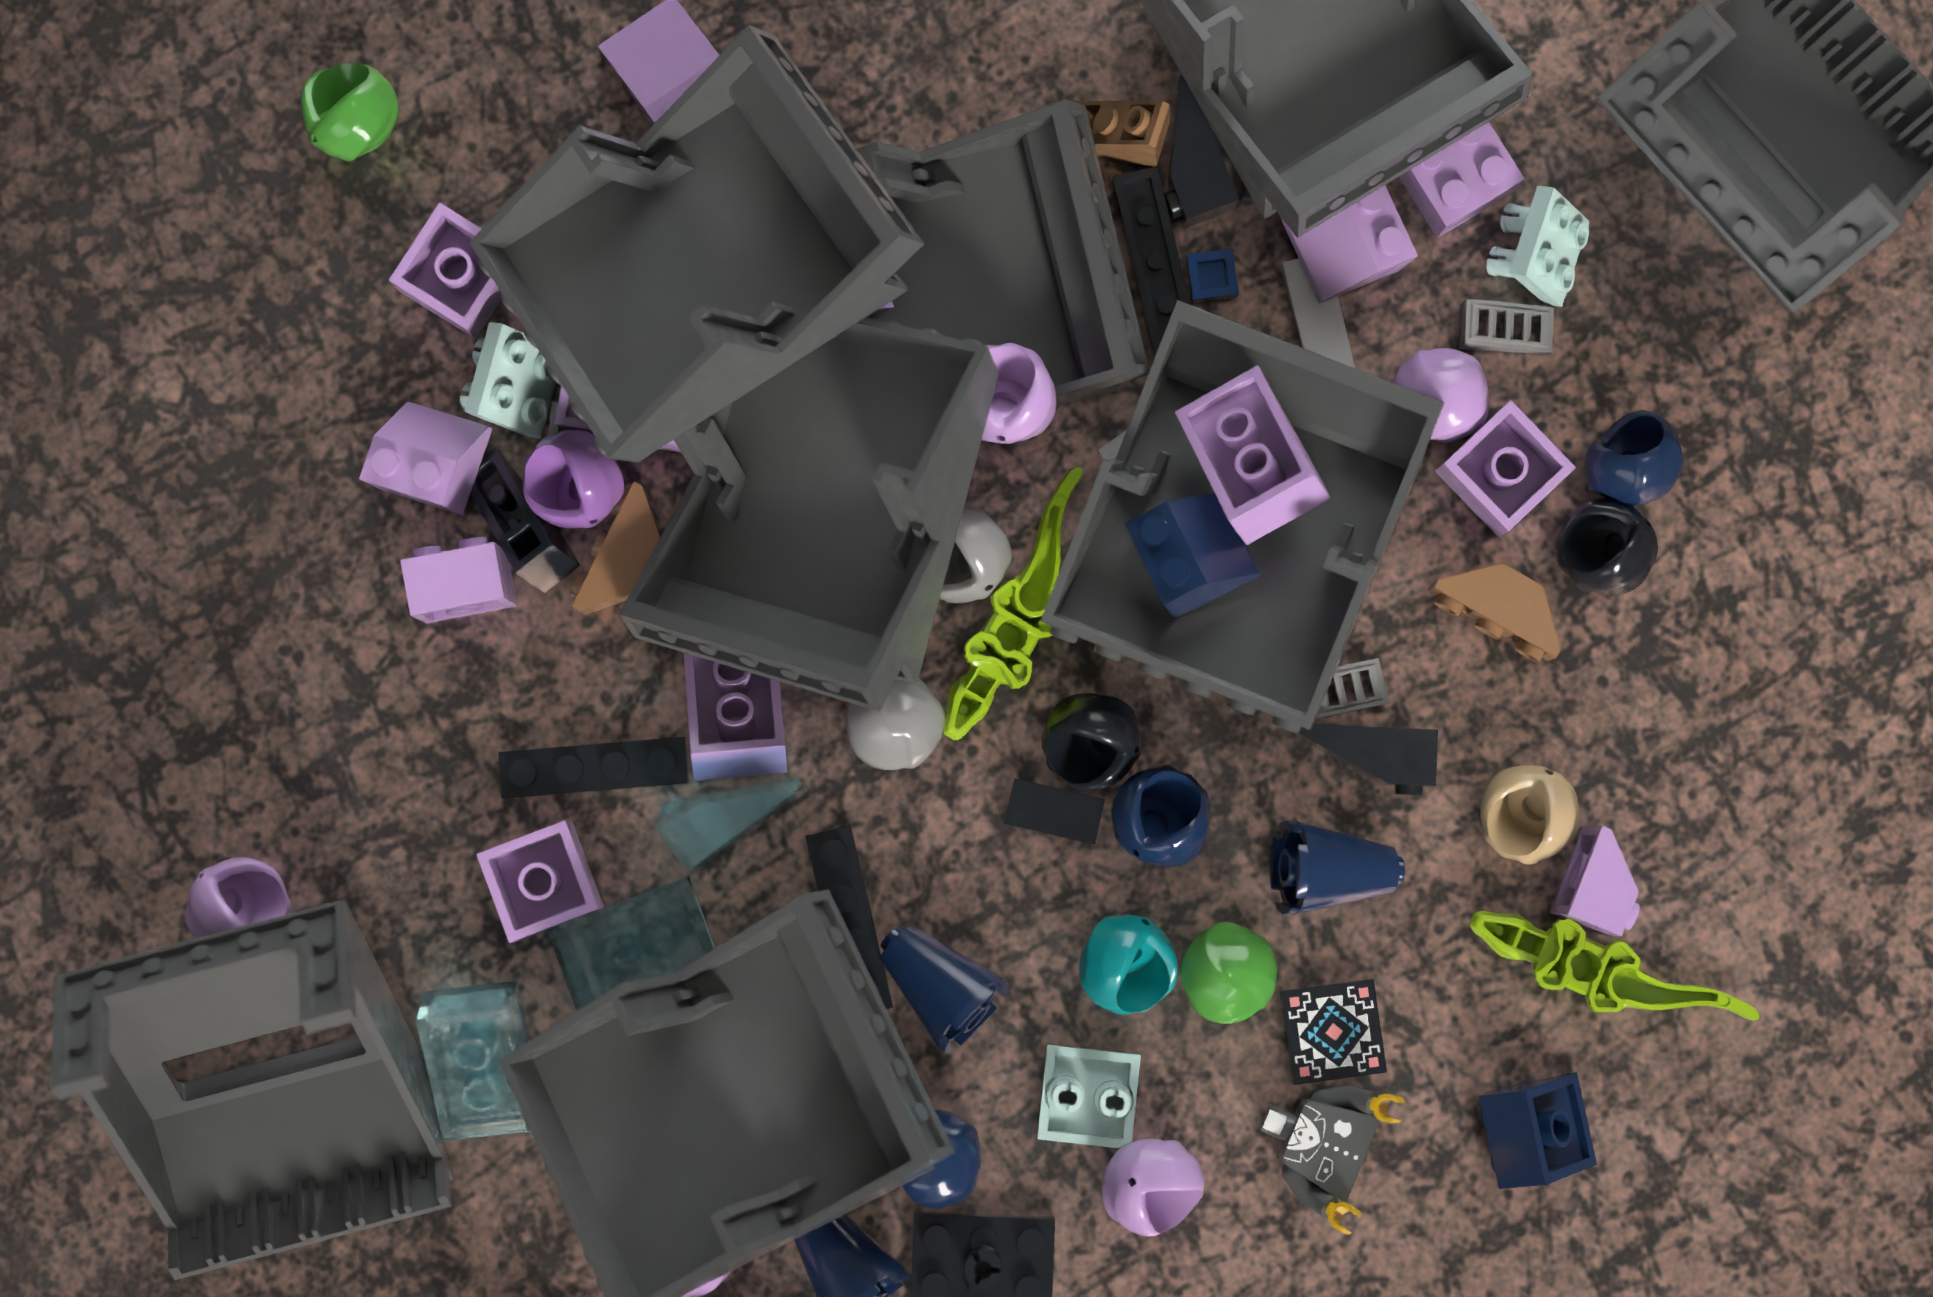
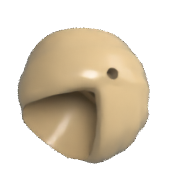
(1529, 813)

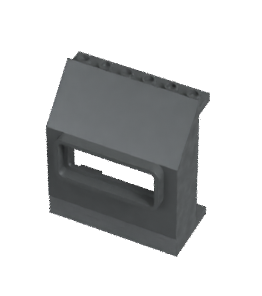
(1784, 132)
(270, 1147)

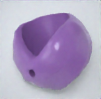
(571, 480)

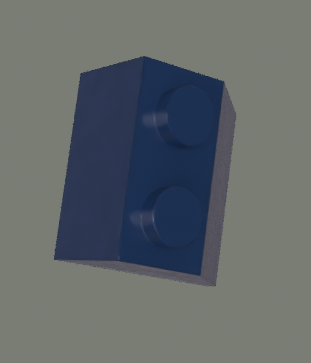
(1191, 552)
(1537, 1131)

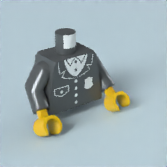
(1327, 1145)

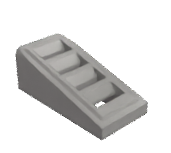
(1469, 327)
(1377, 684)

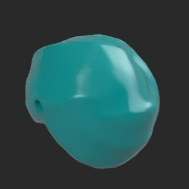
(1127, 964)

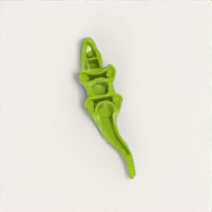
(1013, 628)
(1604, 974)

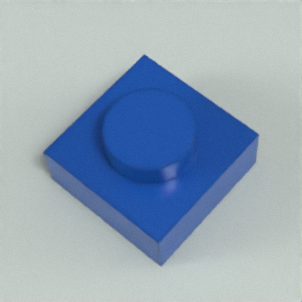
(1212, 275)

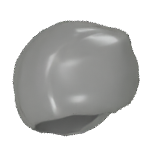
(977, 558)
(901, 732)

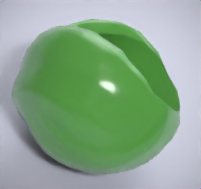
(348, 110)
(1228, 973)

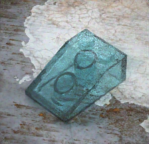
(714, 821)
(631, 941)
(462, 1042)

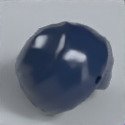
(1635, 459)
(1161, 816)
(955, 1175)

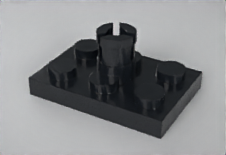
(982, 1255)

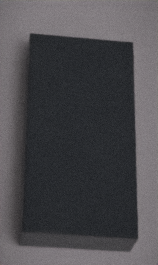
(1054, 811)

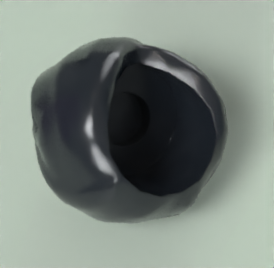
(1606, 547)
(1091, 740)

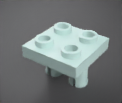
(1547, 248)
(509, 382)
(1088, 1096)

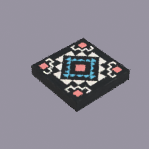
(1333, 1031)

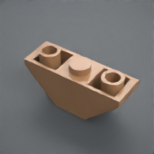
(1129, 129)
(618, 553)
(1503, 605)

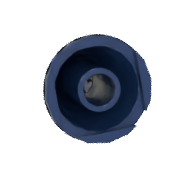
(1329, 868)
(941, 985)
(848, 1262)

